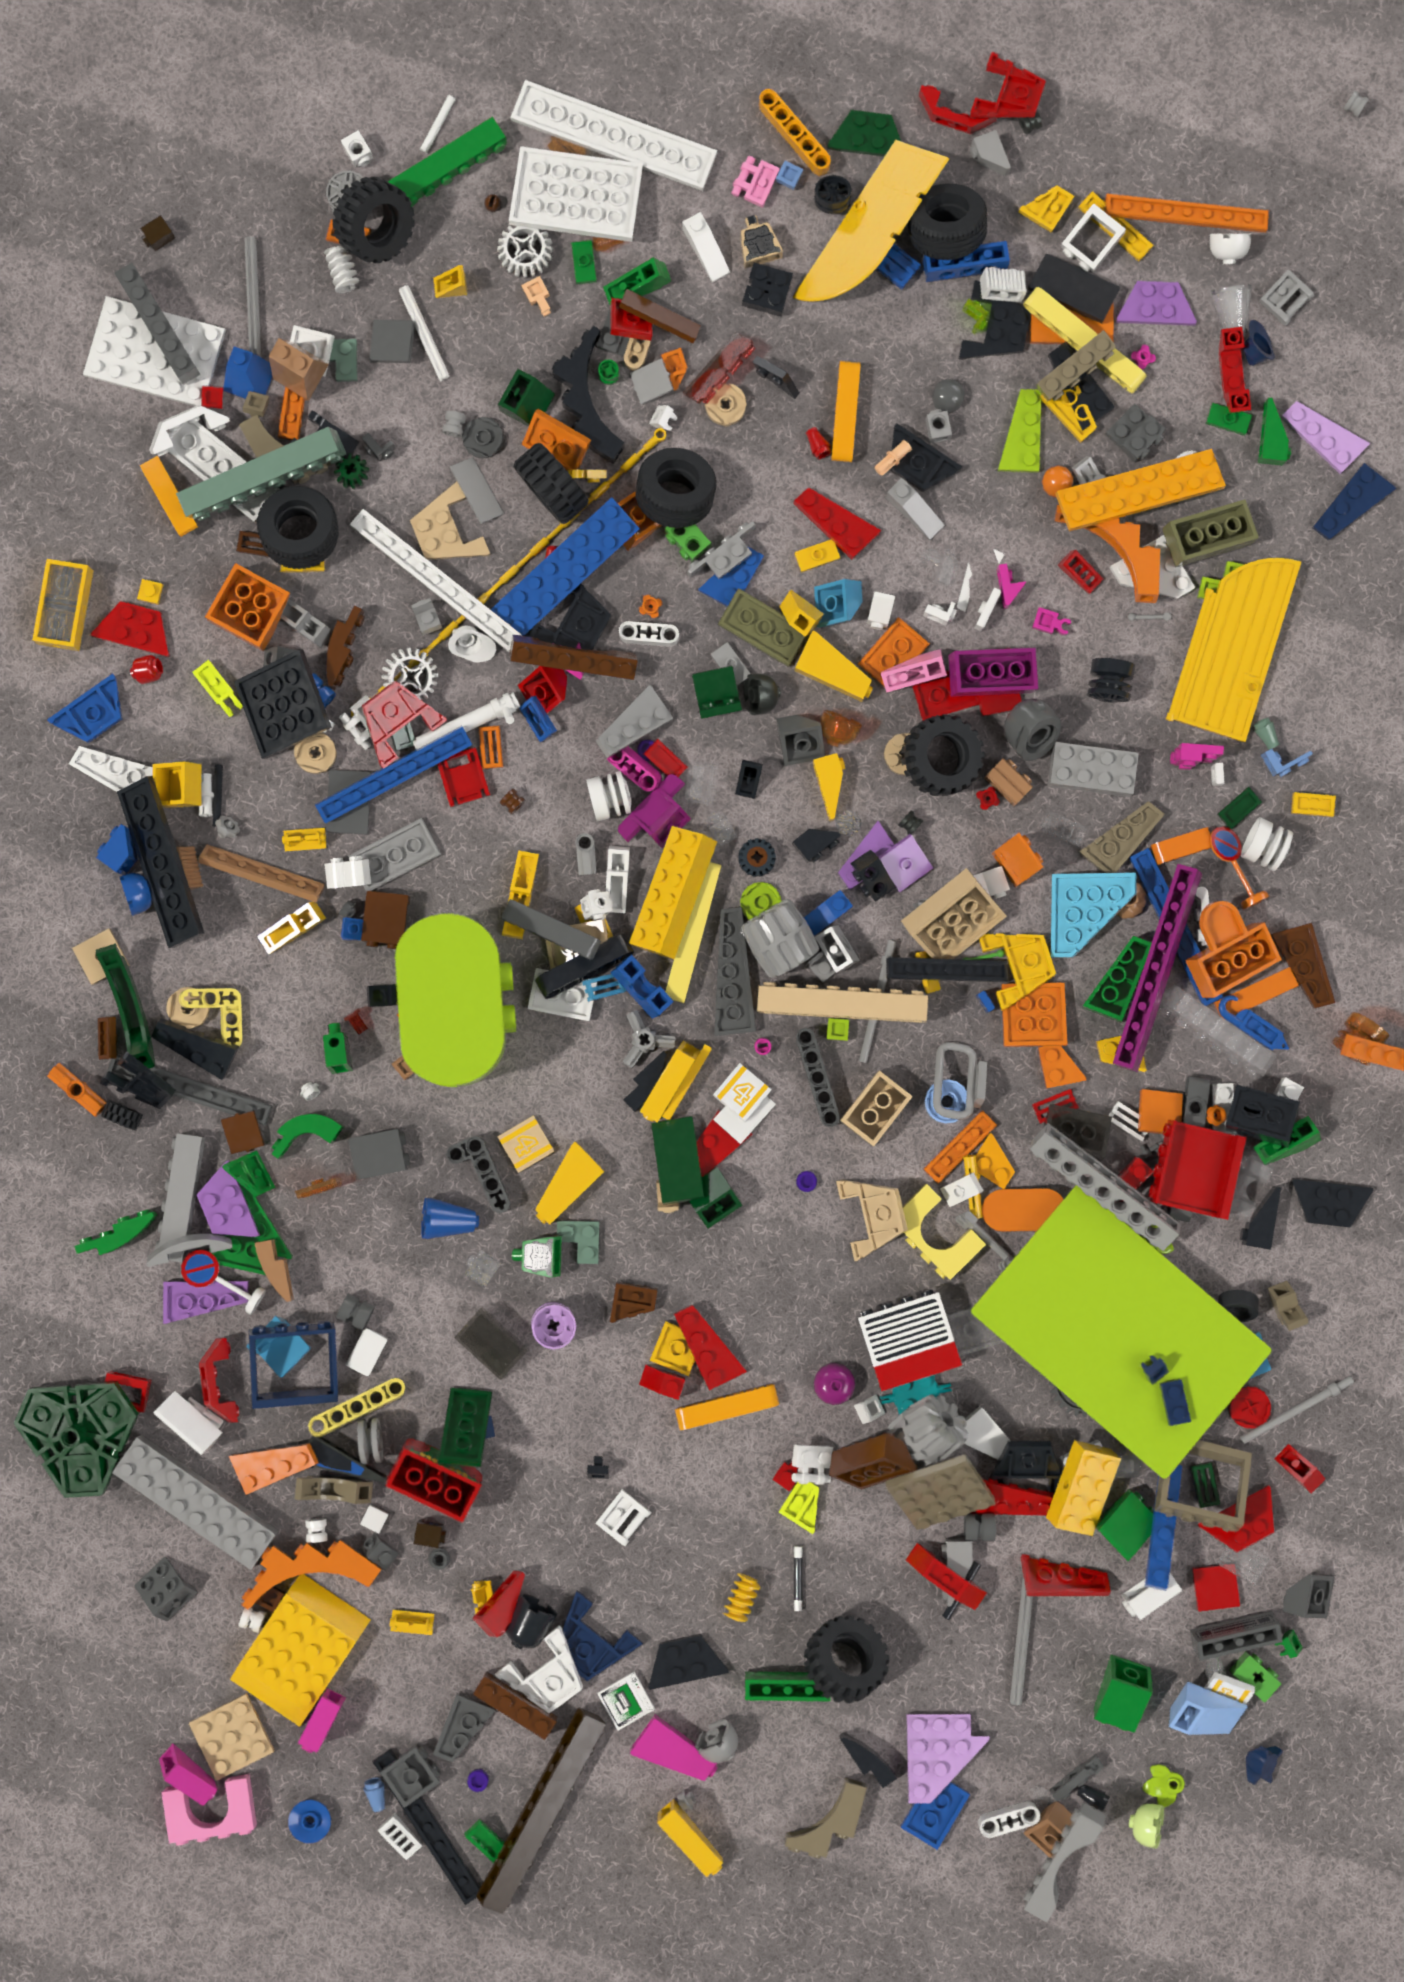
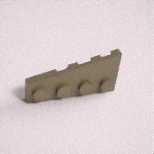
(1118, 843)

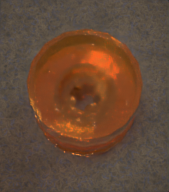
(1361, 1027)

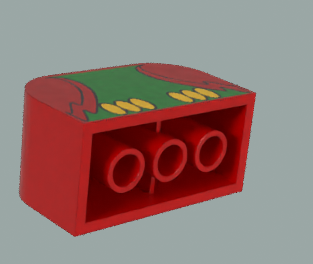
(434, 1484)

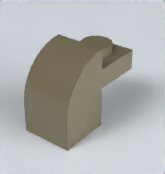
(1286, 1306)

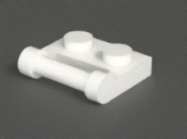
(618, 1512)

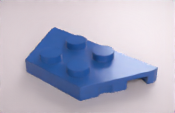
(91, 712)

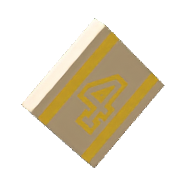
(526, 1144)

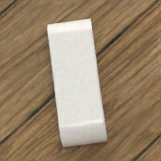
(644, 627)
(1015, 1824)

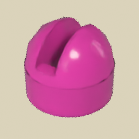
(763, 1050)

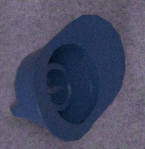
(1258, 344)

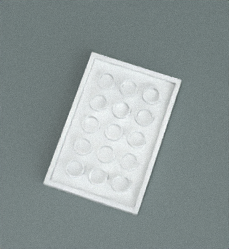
(575, 194)
(130, 357)

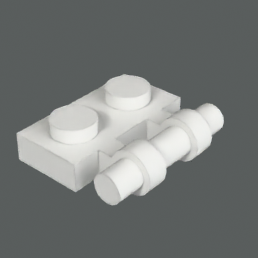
(350, 723)
(811, 1457)

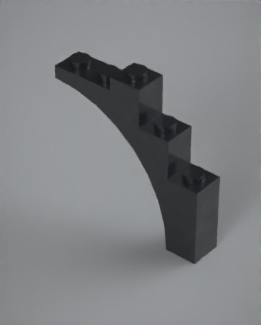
(577, 400)

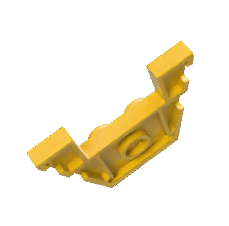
(1028, 961)

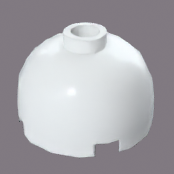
(1230, 246)

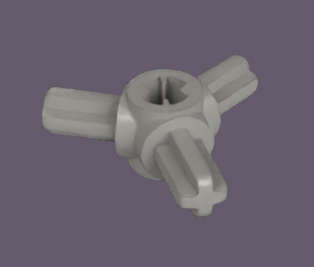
(639, 1029)

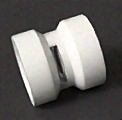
(316, 1530)
(252, 1619)

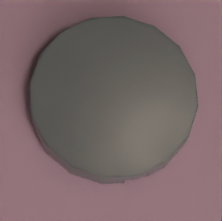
(482, 437)

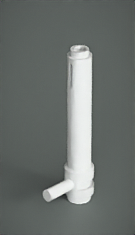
(495, 709)

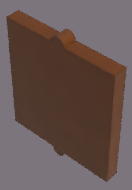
(242, 1132)

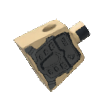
(759, 243)

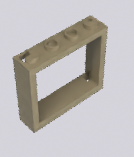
(1206, 1517)

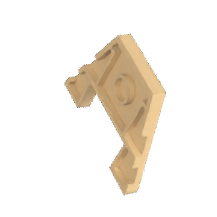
(438, 532)
(881, 1213)

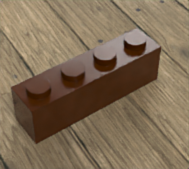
(515, 1705)

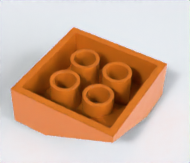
(248, 607)

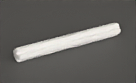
(424, 333)

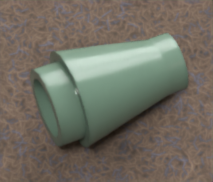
(1266, 732)

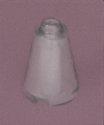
(1233, 306)

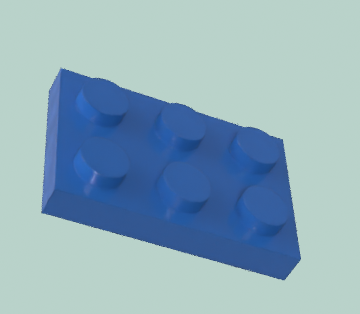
(933, 1820)

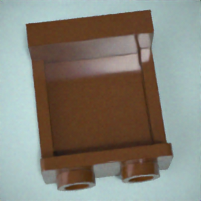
(384, 918)

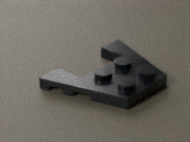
(1004, 331)
(581, 624)
(144, 1084)
(1028, 1461)

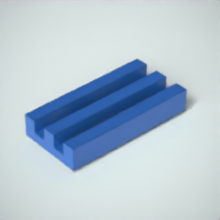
(540, 717)

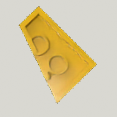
(1064, 412)

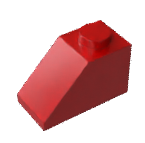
(662, 1382)
(1300, 1468)

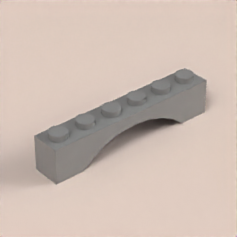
(1082, 1831)

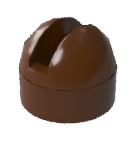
(496, 204)

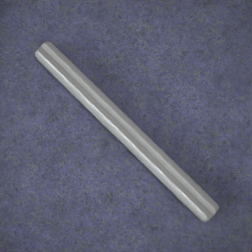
(252, 295)
(1021, 1647)

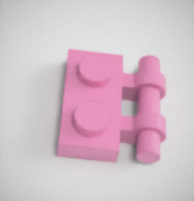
(761, 184)

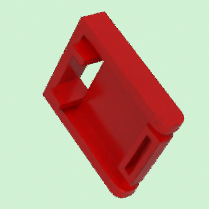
(465, 780)

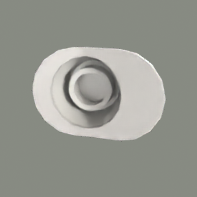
(471, 644)

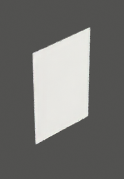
(738, 1128)

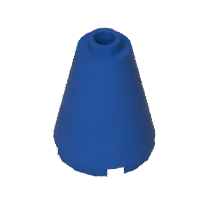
(446, 1219)

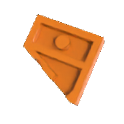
(1058, 1067)

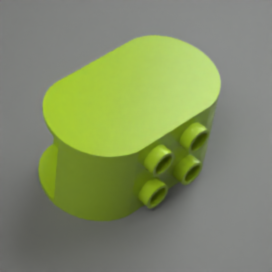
(452, 1000)

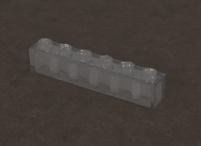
(1216, 1030)

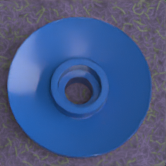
(306, 1831)

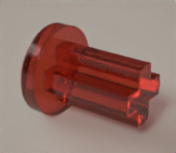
(356, 1021)

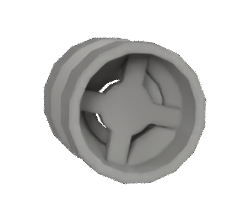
(454, 424)

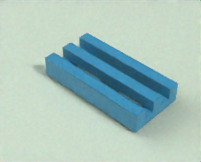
(589, 989)

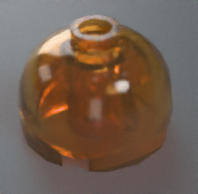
(839, 728)

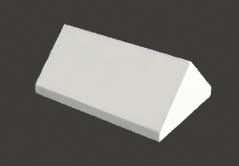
(188, 1423)

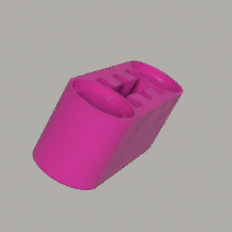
(641, 765)

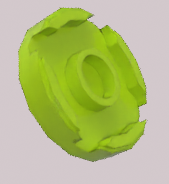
(765, 897)

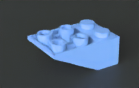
(1204, 1711)

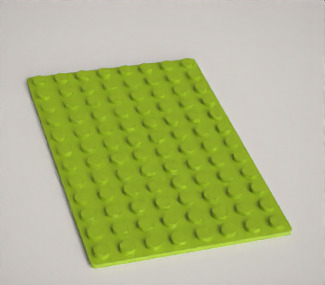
(1099, 1301)

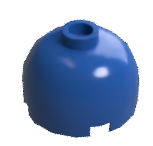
(136, 892)

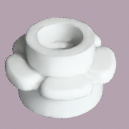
(310, 1091)

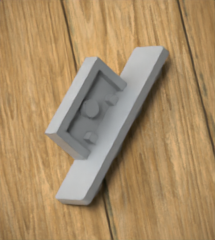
(726, 556)

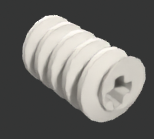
(341, 268)

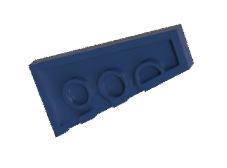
(1356, 498)

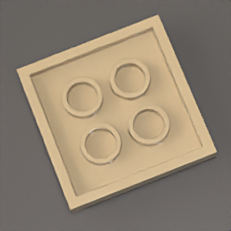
(231, 1736)

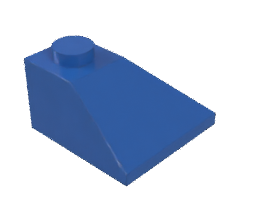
(246, 373)

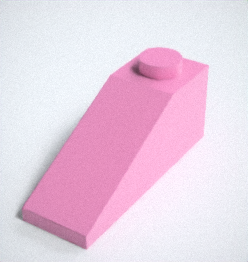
(915, 671)

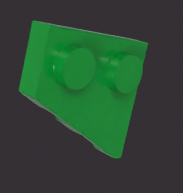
(250, 1173)

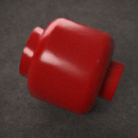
(146, 669)

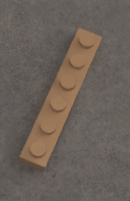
(261, 873)

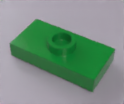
(583, 262)
(1234, 422)
(485, 1840)

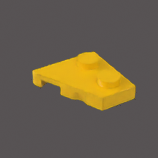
(1048, 208)

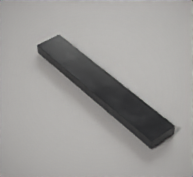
(946, 969)

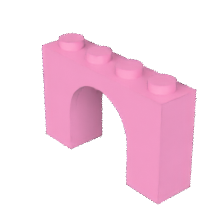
(184, 1826)

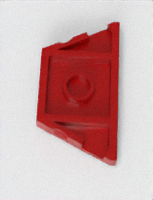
(134, 628)
(1257, 1522)

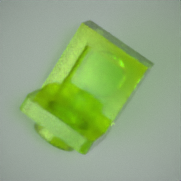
(976, 311)

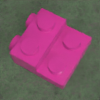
(1190, 755)

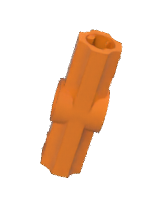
(67, 1080)

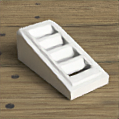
(383, 1830)

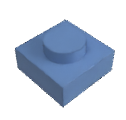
(789, 175)

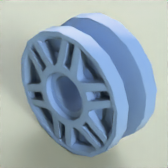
(949, 1088)

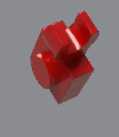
(784, 1475)

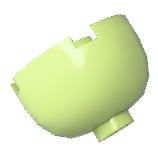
(1147, 1824)

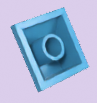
(838, 601)

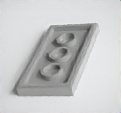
(398, 853)

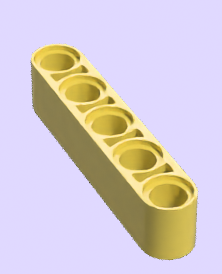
(364, 1399)

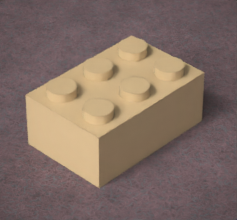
(875, 1108)

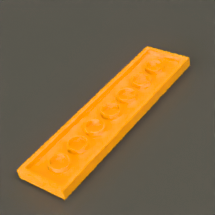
(1140, 490)

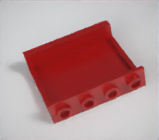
(1197, 1169)

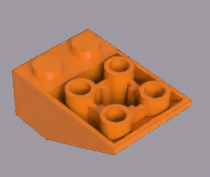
(1018, 859)

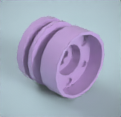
(547, 1336)

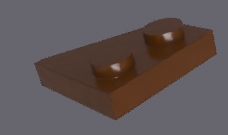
(632, 1300)

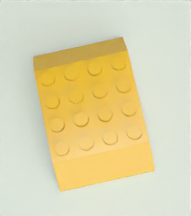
(300, 1649)

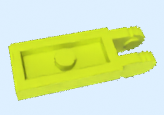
(216, 686)

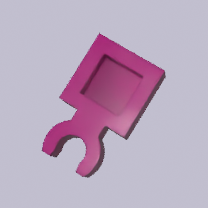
(1047, 621)

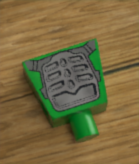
(339, 1057)
(540, 1256)

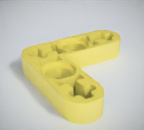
(225, 1009)

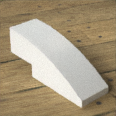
(618, 876)

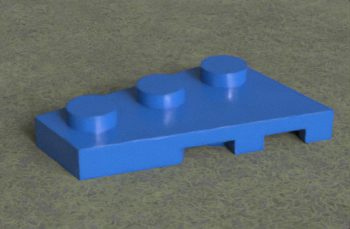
(739, 577)

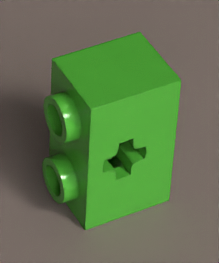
(1244, 1670)

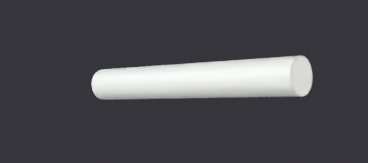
(437, 124)

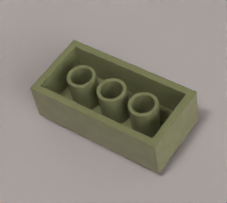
(1210, 533)

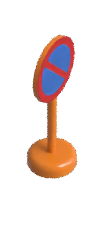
(1228, 848)

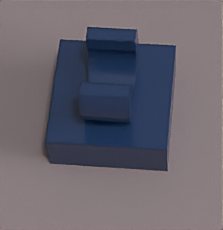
(1156, 1370)

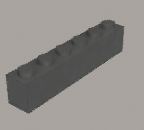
(157, 323)

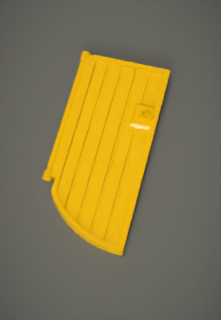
(1233, 648)

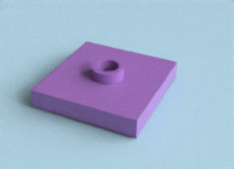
(905, 862)

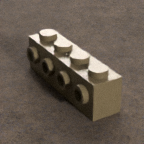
(1082, 361)

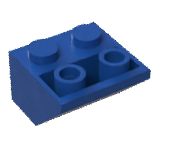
(119, 851)

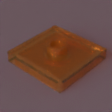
(318, 1186)

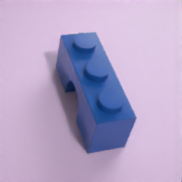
(631, 977)

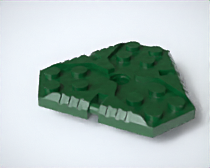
(98, 1418)

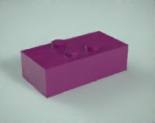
(993, 672)

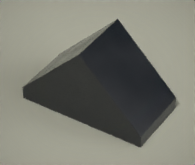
(748, 779)

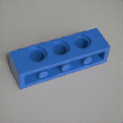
(984, 256)

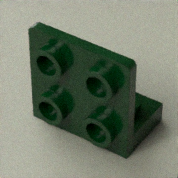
(716, 692)

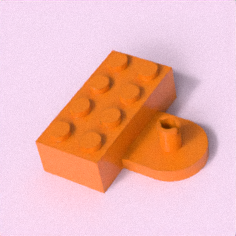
(1233, 950)

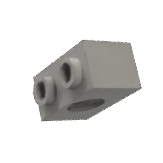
(837, 948)

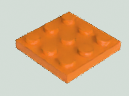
(1036, 1018)

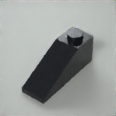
(1261, 1227)

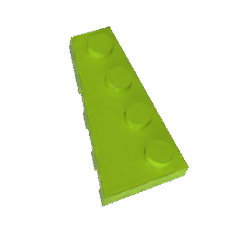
(1023, 439)

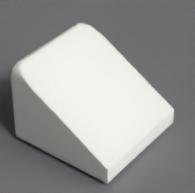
(869, 1409)

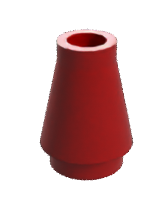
(819, 446)

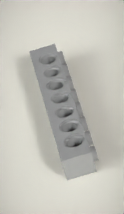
(1050, 1137)

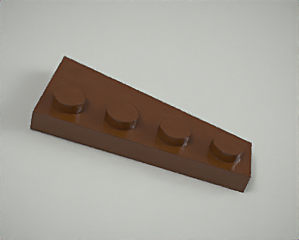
(1304, 958)

